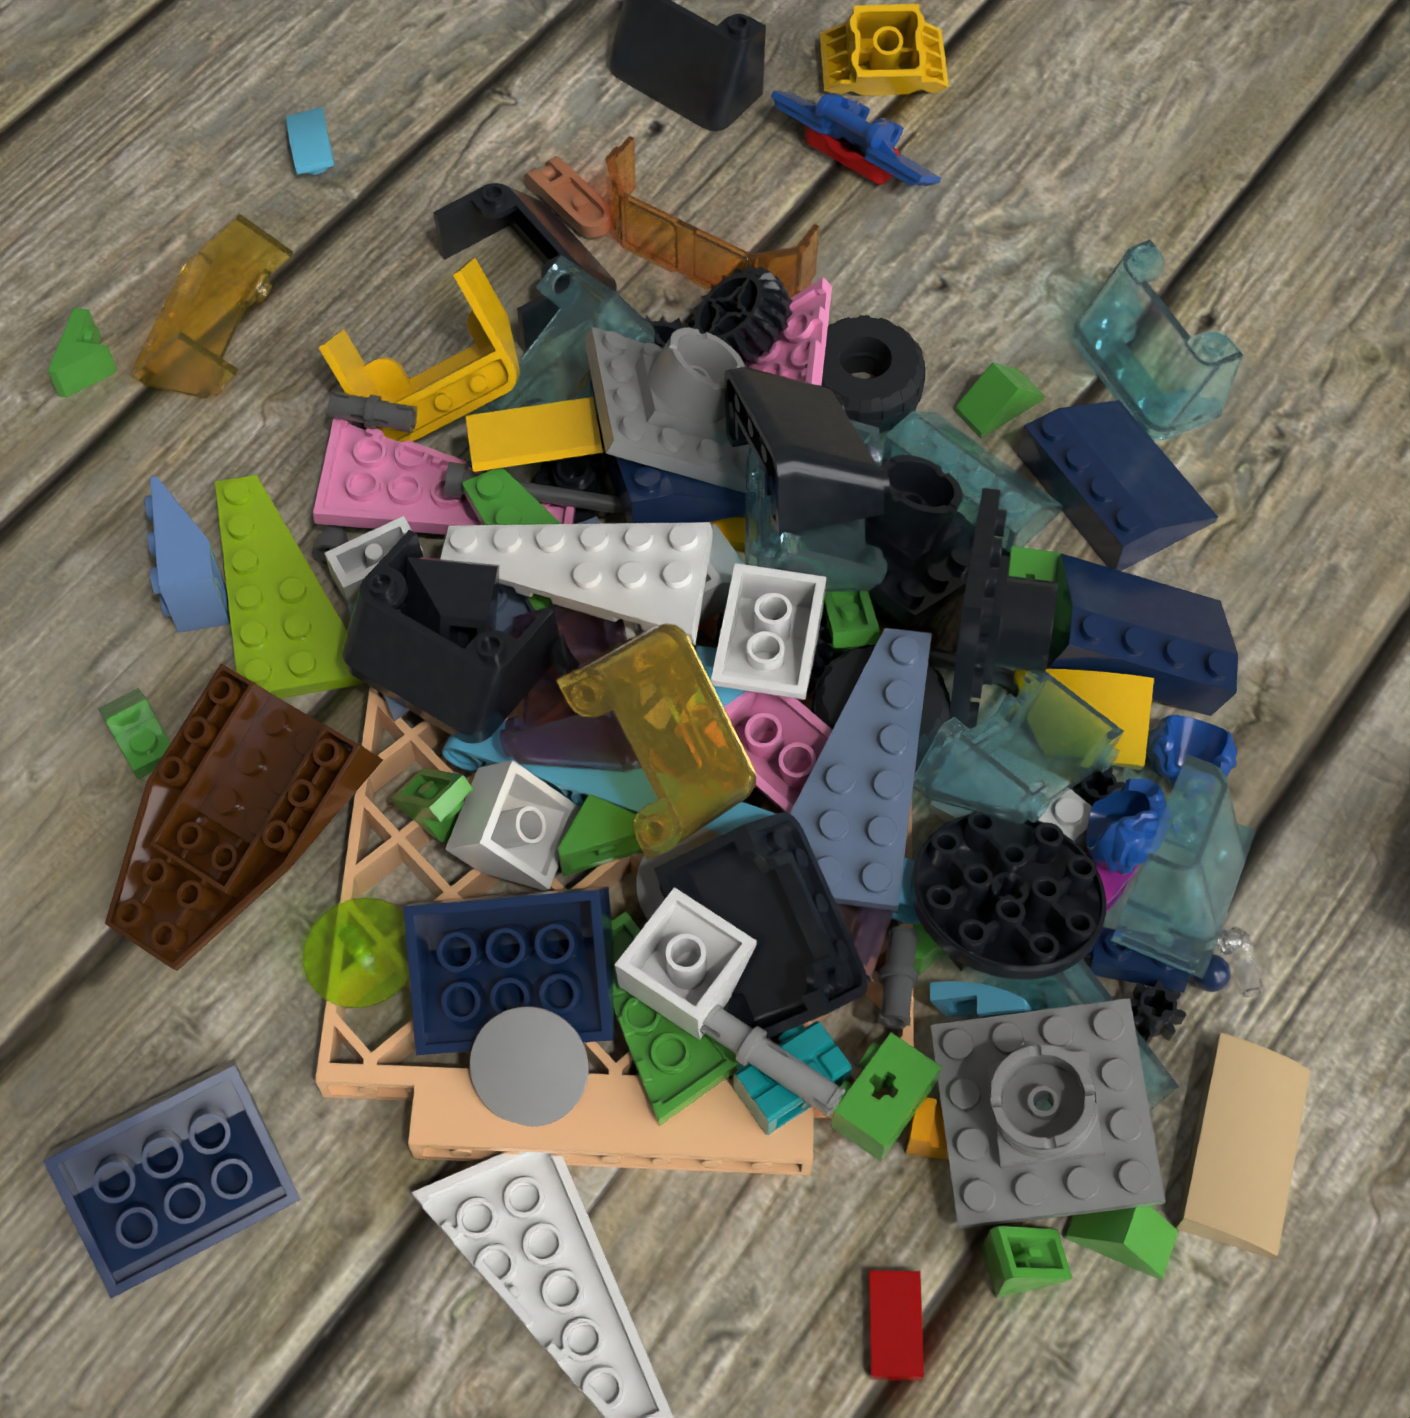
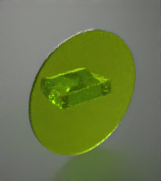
(358, 953)

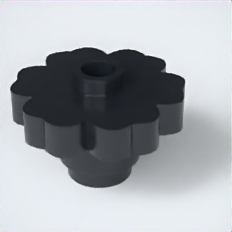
(579, 473)

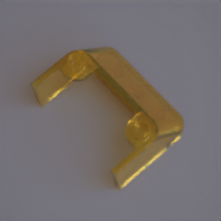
(206, 308)

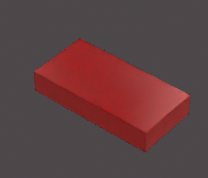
(895, 1325)

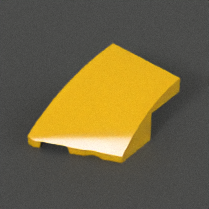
(1119, 698)

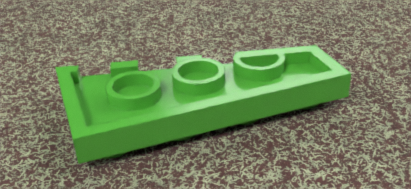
(504, 501)
(668, 1059)

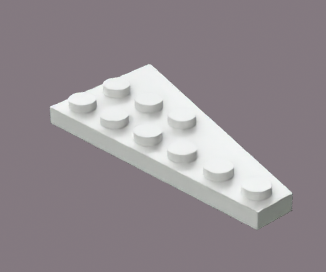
(604, 570)
(540, 1255)

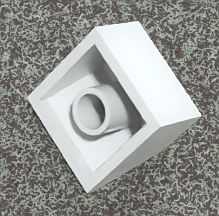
(512, 825)
(684, 962)

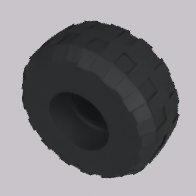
(879, 350)
(841, 677)

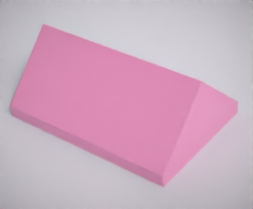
(780, 742)

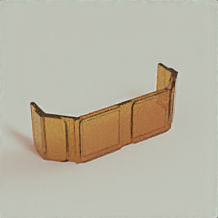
(686, 248)

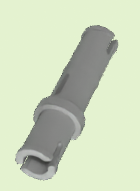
(754, 1048)

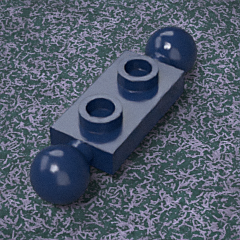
(1124, 964)

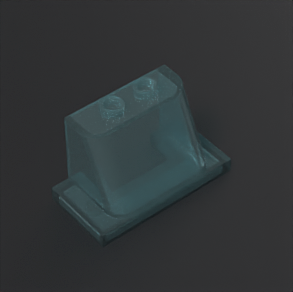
(1187, 873)

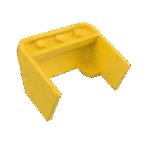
(449, 387)

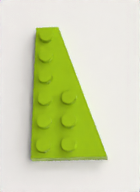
(278, 611)

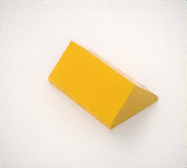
(533, 434)

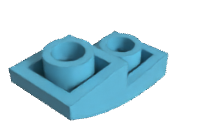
(310, 141)

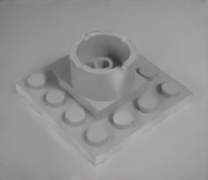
(667, 403)
(1035, 1164)

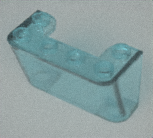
(557, 361)

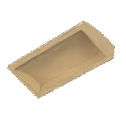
(1244, 1146)

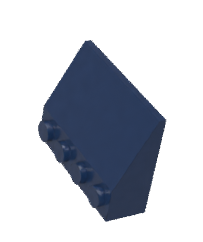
(1112, 481)
(668, 497)
(1146, 630)
(509, 953)
(171, 1178)

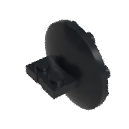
(1008, 896)

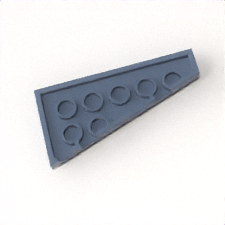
(864, 778)

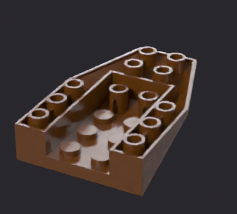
(228, 815)

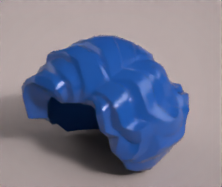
(1181, 735)
(1125, 825)

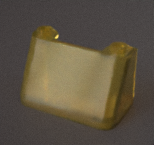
(673, 728)

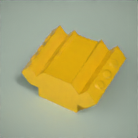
(883, 52)

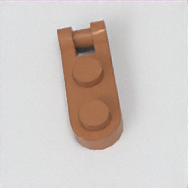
(571, 197)

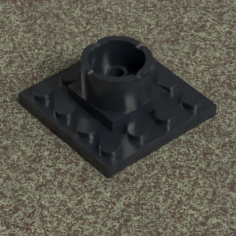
(921, 540)
(1002, 616)

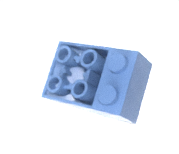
(186, 566)

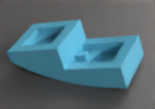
(967, 998)

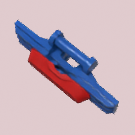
(841, 121)

